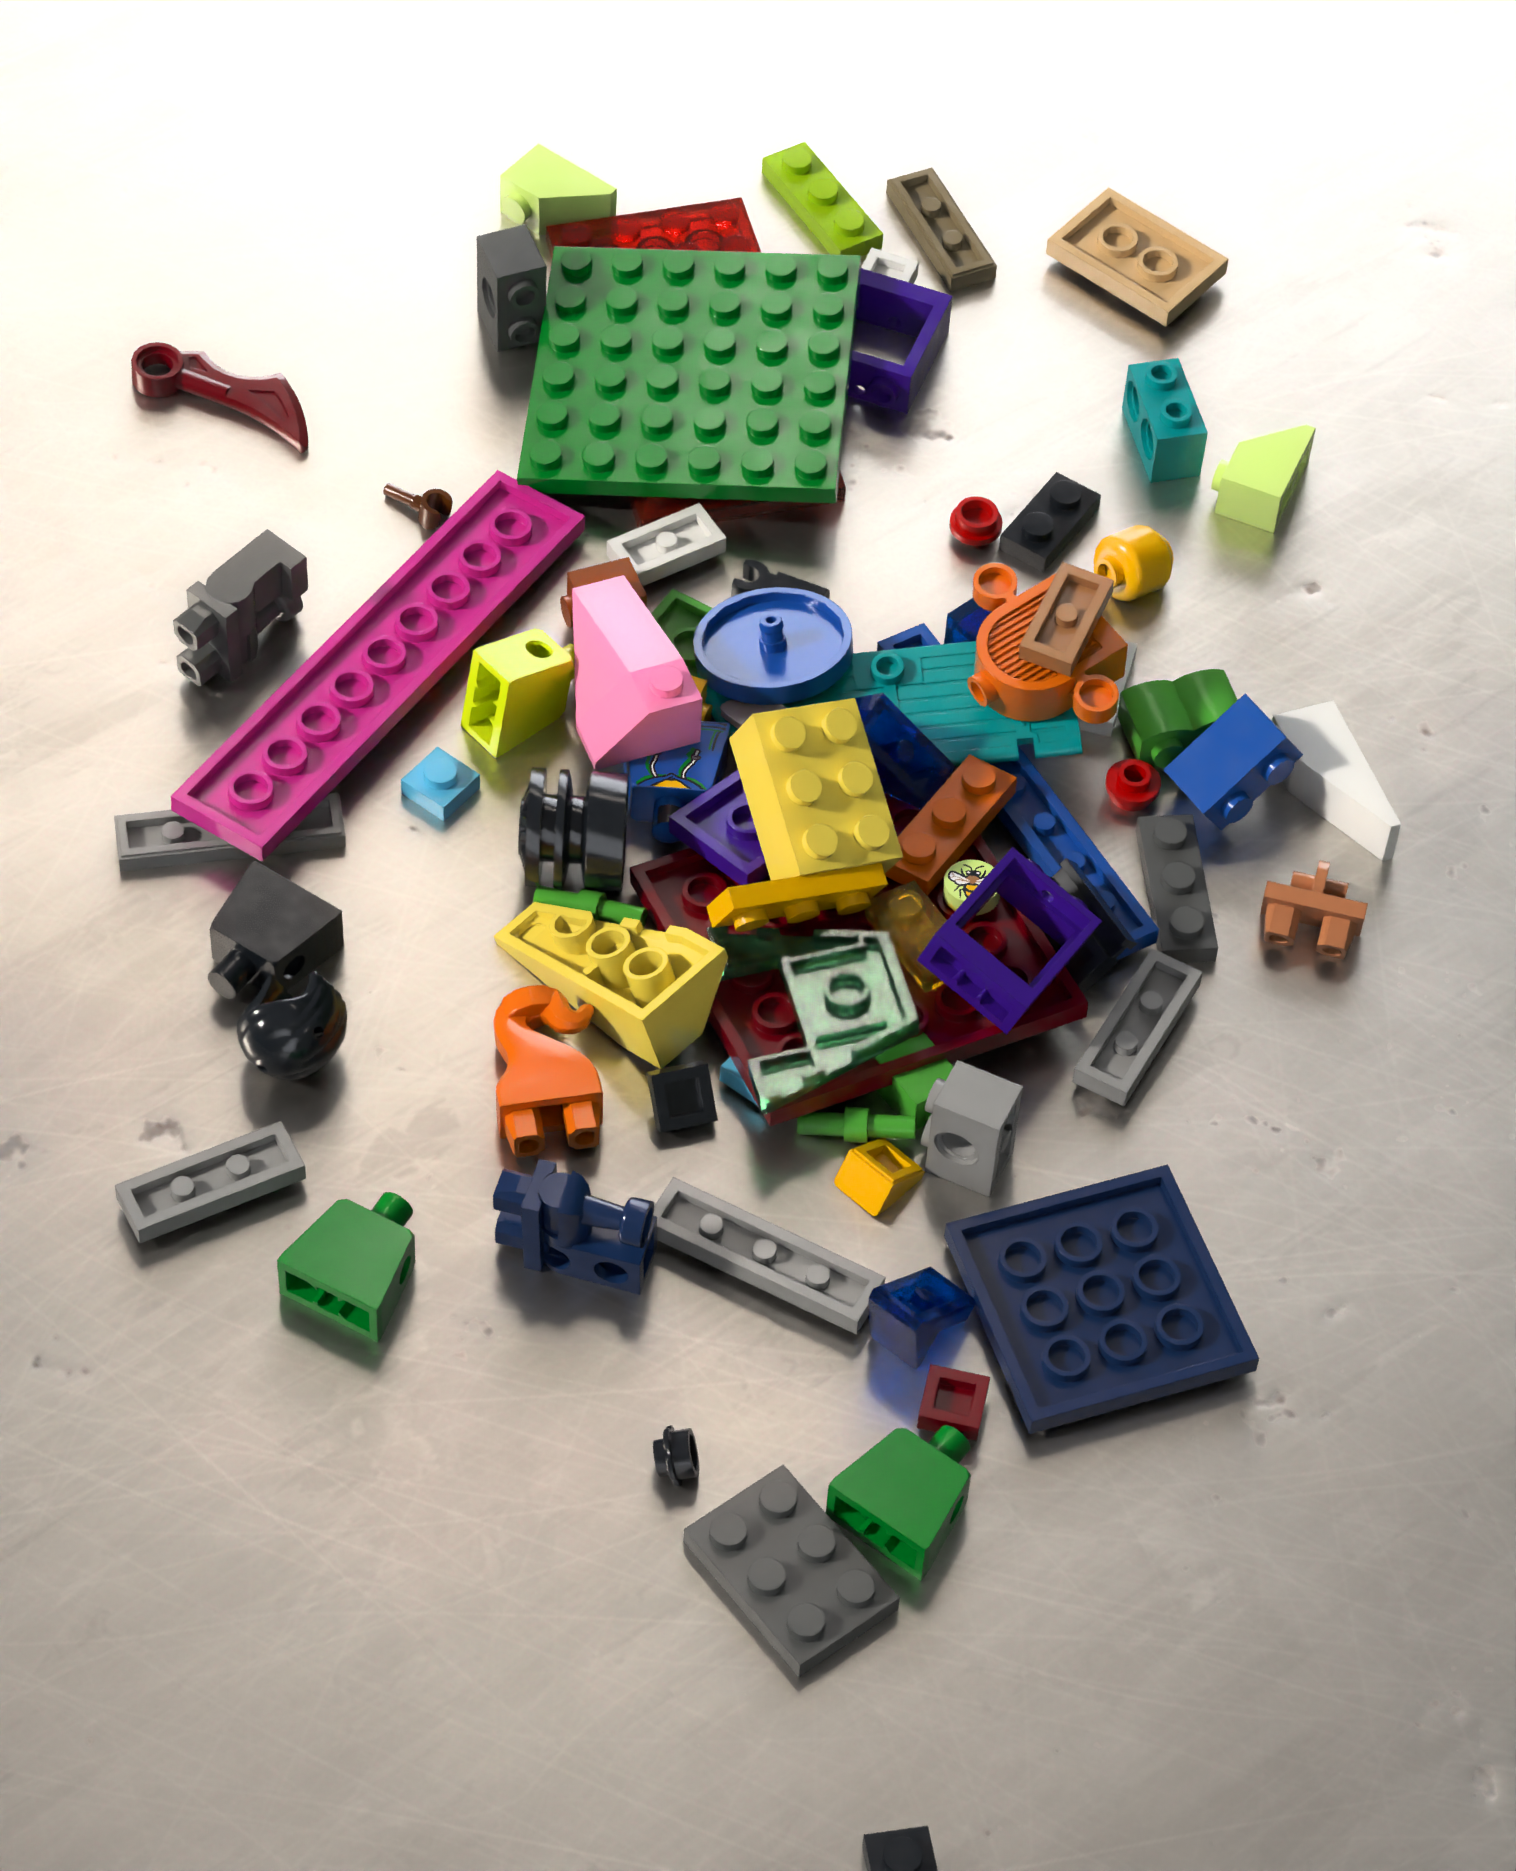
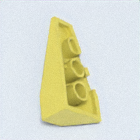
(644, 983)

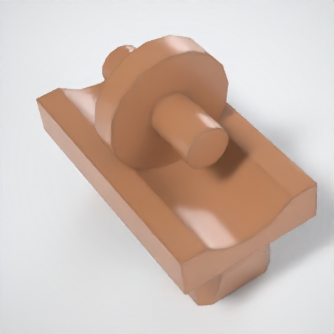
(1316, 903)

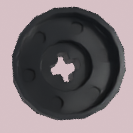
(575, 829)

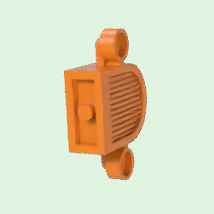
(1026, 689)

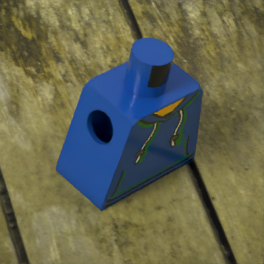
(676, 777)

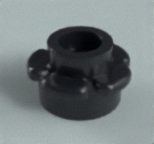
(676, 1455)

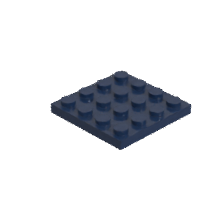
(1100, 1298)

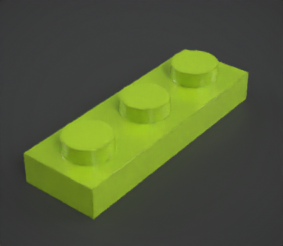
(821, 201)

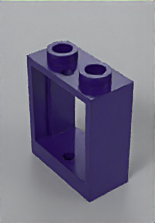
(906, 310)
(980, 975)

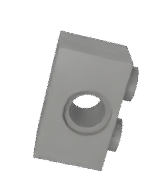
(971, 1127)

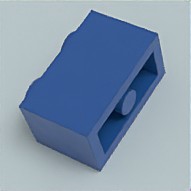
(1233, 763)

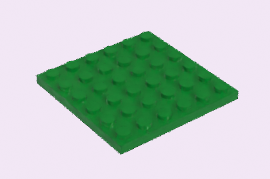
(692, 374)

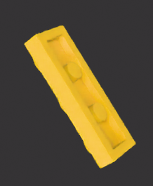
(797, 897)

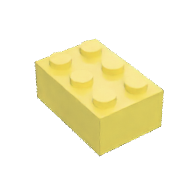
(814, 790)

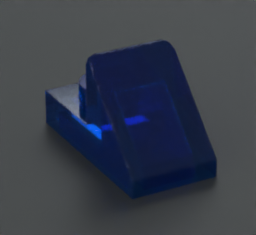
(913, 1310)

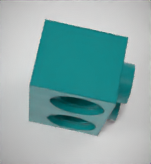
(1164, 420)

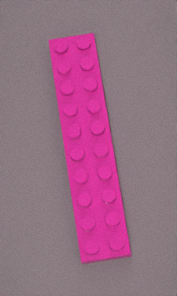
(376, 666)

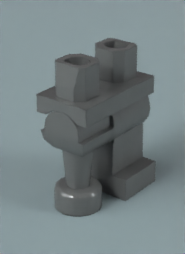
(236, 605)

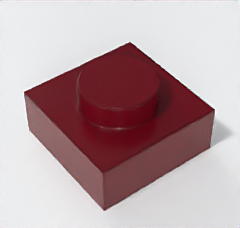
(953, 1400)

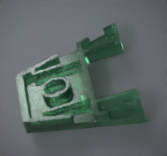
(843, 997)

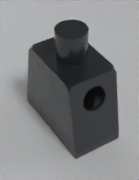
(271, 930)

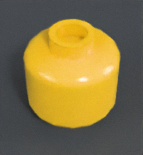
(1136, 561)

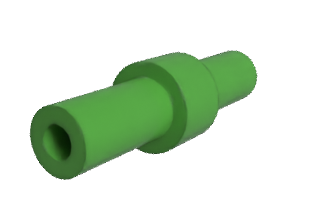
(592, 901)
(858, 1125)

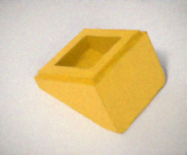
(877, 1175)

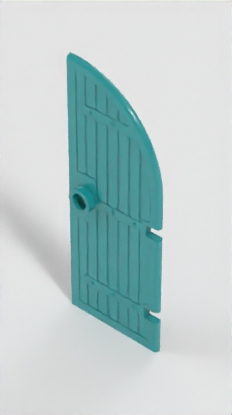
(934, 695)

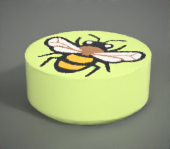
(962, 880)

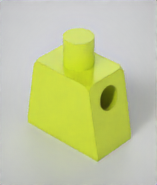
(516, 689)

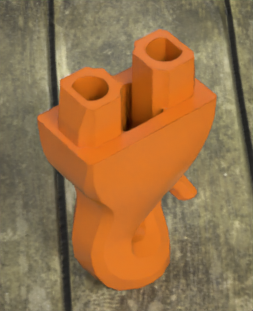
(544, 1080)

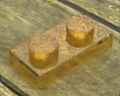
(911, 924)

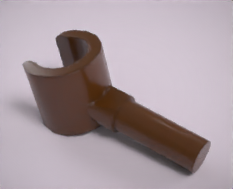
(428, 505)

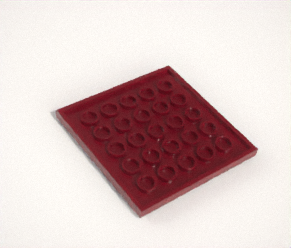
(755, 1011)

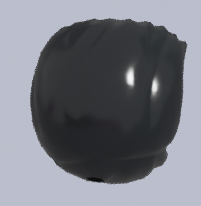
(293, 1034)

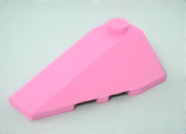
(628, 678)

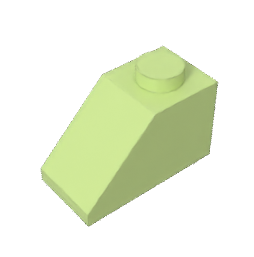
(552, 191)
(1263, 477)

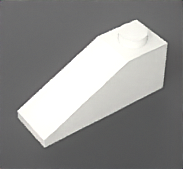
(1337, 778)

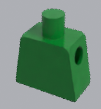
(352, 1263)
(904, 1496)

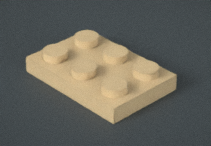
(1137, 256)

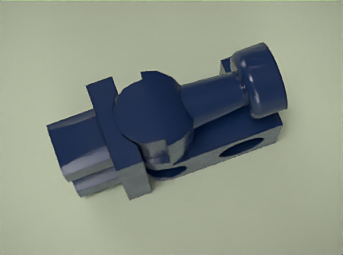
(573, 1231)

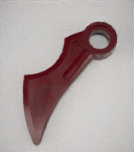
(262, 398)

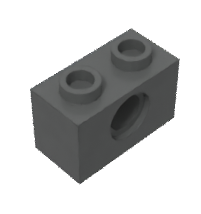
(510, 287)

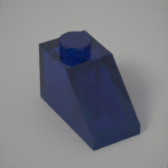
(904, 757)

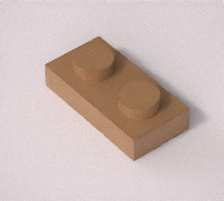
(1066, 619)

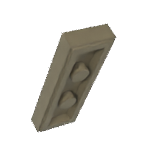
(941, 229)

